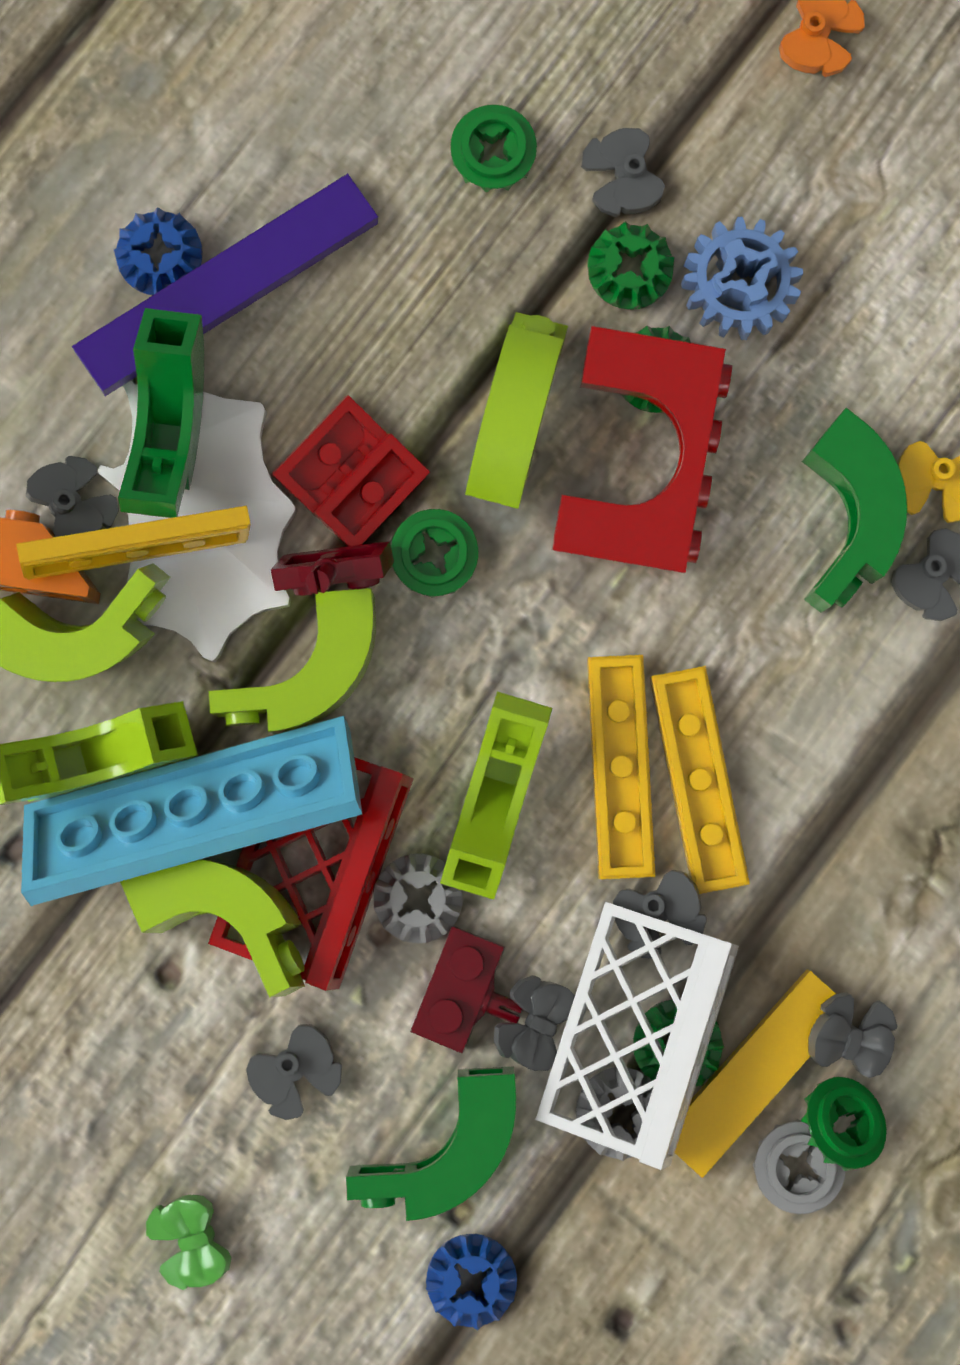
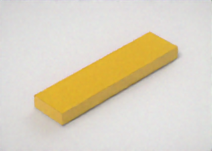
(133, 542)
(621, 767)
(699, 779)
(751, 1075)

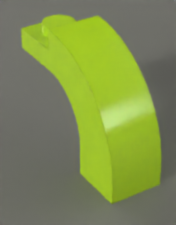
(515, 409)
(61, 652)
(327, 680)
(95, 753)
(495, 795)
(234, 894)

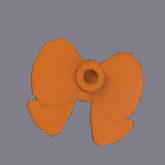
(810, 48)

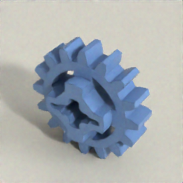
(735, 255)

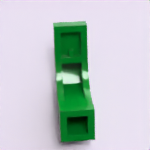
(168, 413)
(875, 501)
(464, 1161)

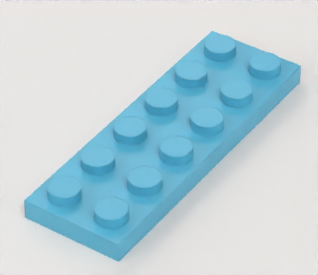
(189, 810)

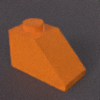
(25, 527)

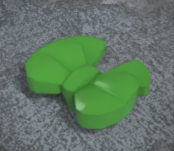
(200, 1258)

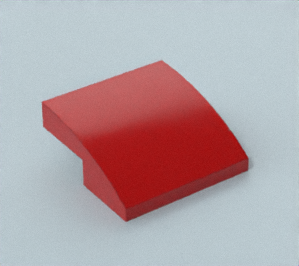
(350, 473)

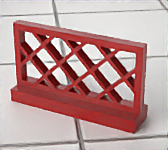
(350, 889)

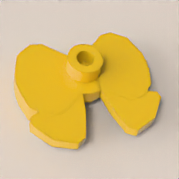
(925, 471)

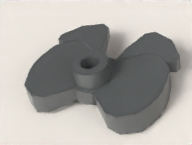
(634, 186)
(58, 486)
(922, 583)
(674, 901)
(533, 1042)
(866, 1046)
(306, 1055)

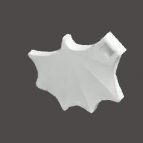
(226, 585)

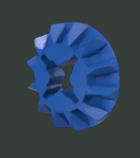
(139, 234)
(475, 1254)

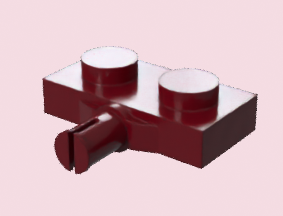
(317, 570)
(462, 991)

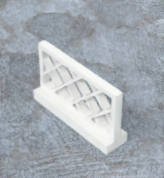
(684, 1050)

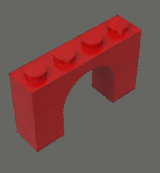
(685, 385)

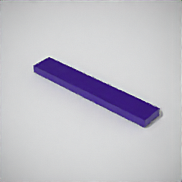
(236, 276)

